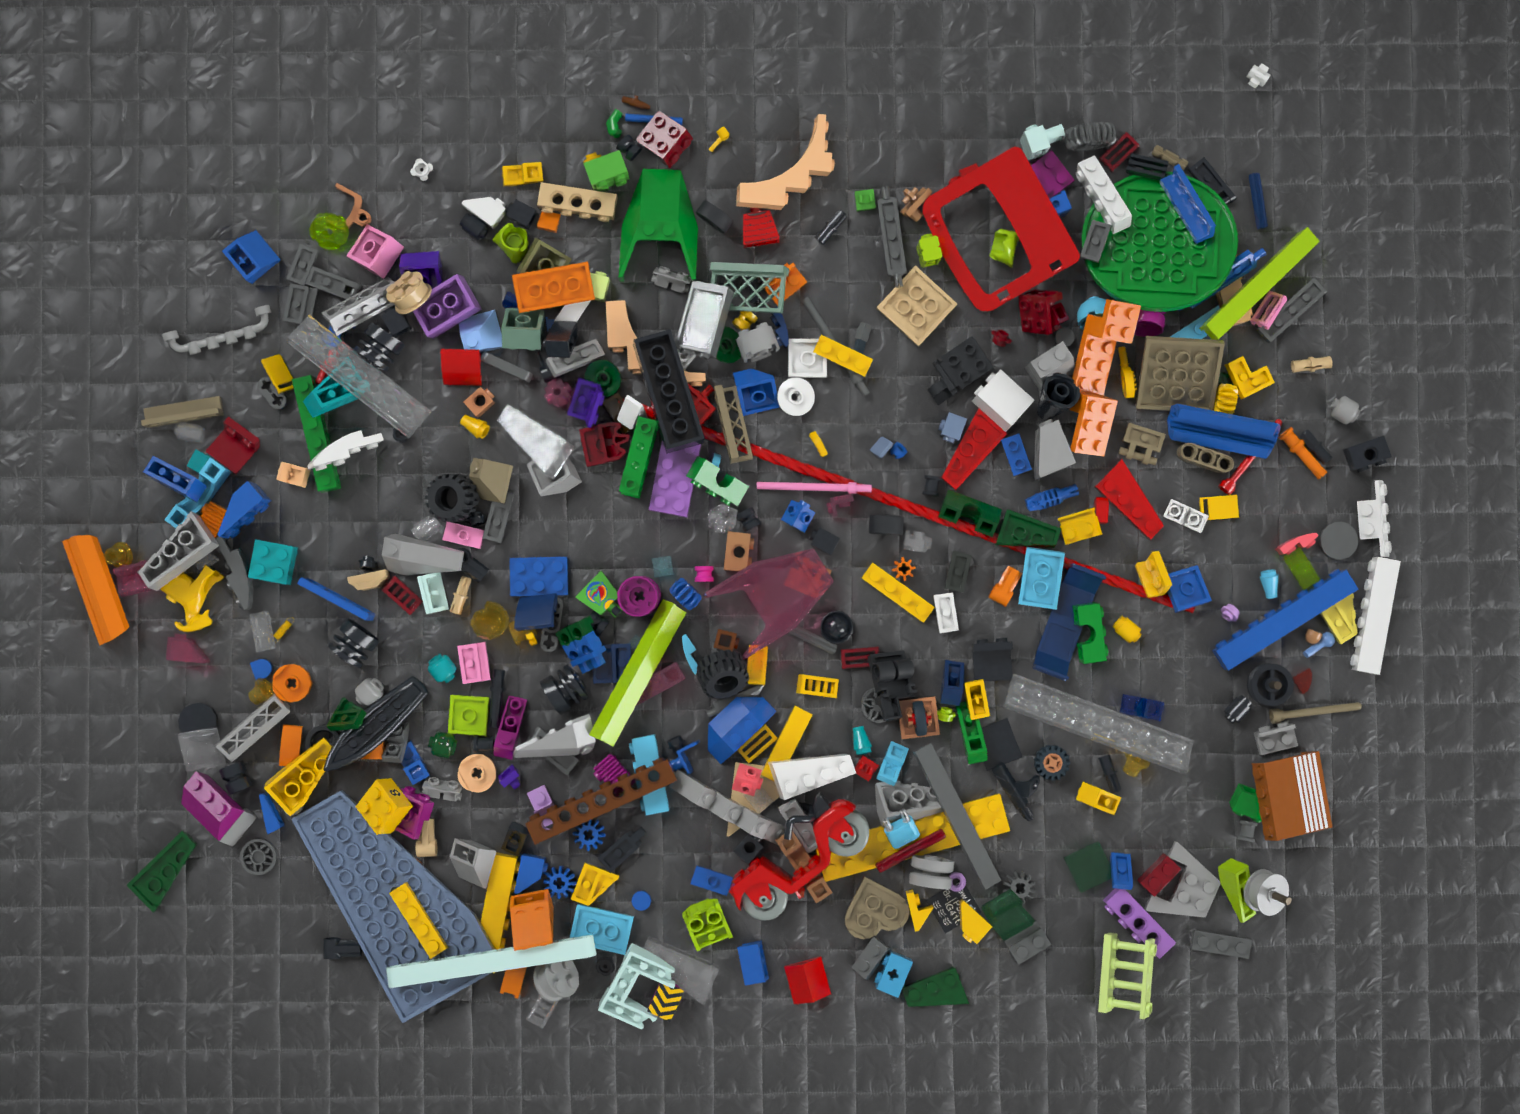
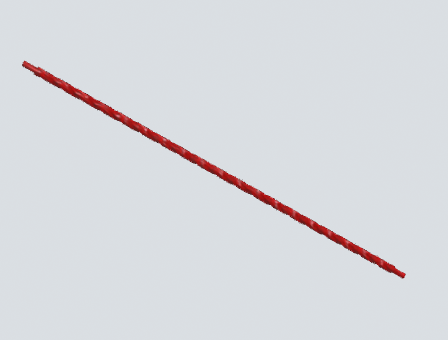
(910, 507)

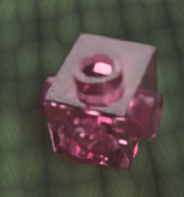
(561, 399)

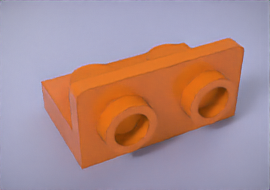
(793, 283)

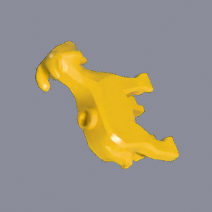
(191, 596)

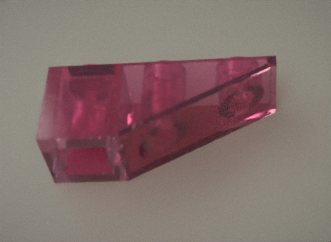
(662, 680)

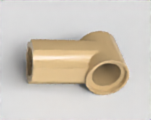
(427, 844)

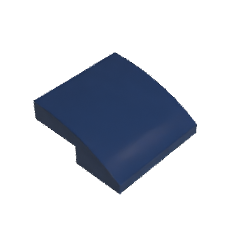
(535, 612)
(616, 660)

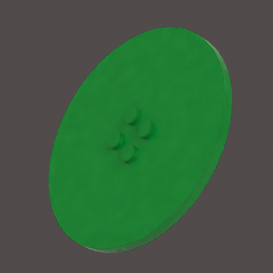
(1156, 256)

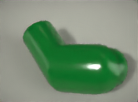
(612, 125)

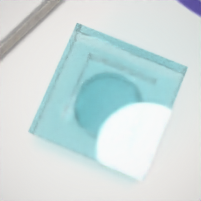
(662, 566)

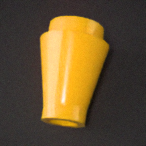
(475, 426)

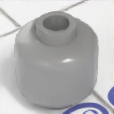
(1345, 410)
(369, 691)

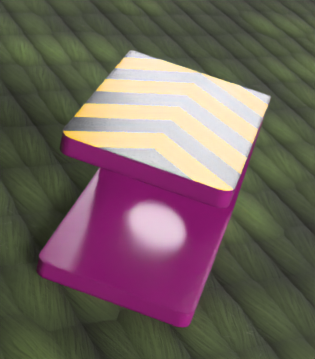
(665, 1001)

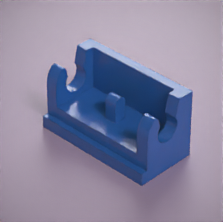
(1061, 204)
(753, 963)

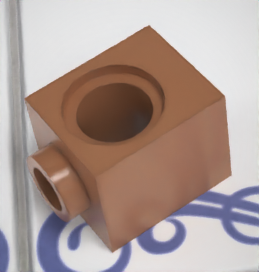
(470, 402)

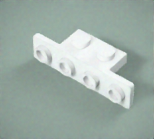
(1373, 519)

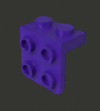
(585, 401)

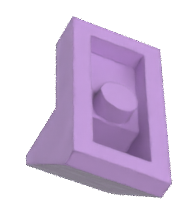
(541, 801)

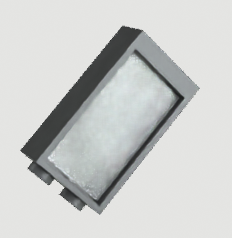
(704, 319)

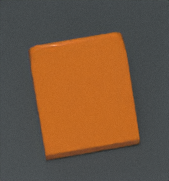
(549, 222)

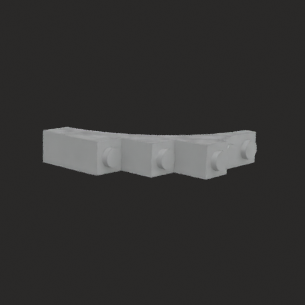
(727, 808)

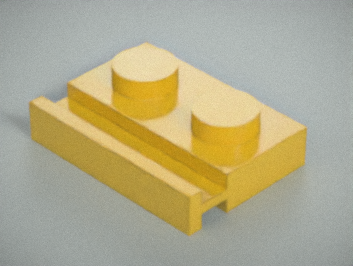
(1079, 526)

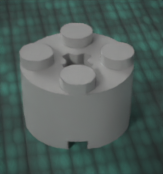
(757, 343)

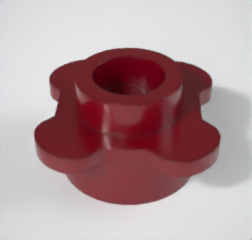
(1000, 338)

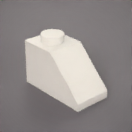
(487, 209)

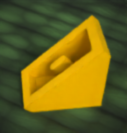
(976, 699)

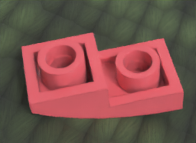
(1301, 541)

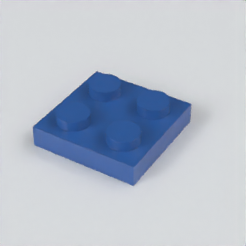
(1187, 589)

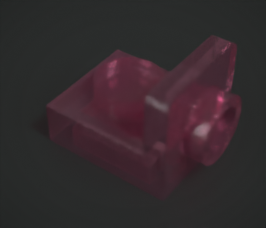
(842, 501)

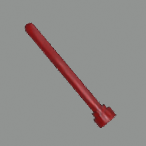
(1228, 485)

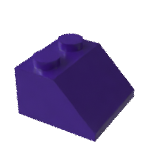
(425, 263)

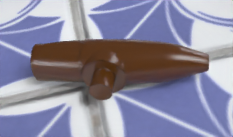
(635, 102)

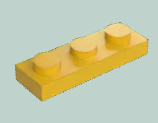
(843, 355)

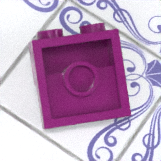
(420, 812)

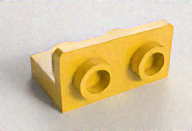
(1154, 575)

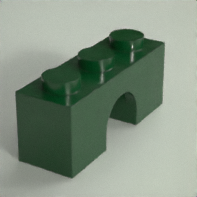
(984, 515)

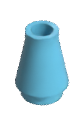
(1269, 581)

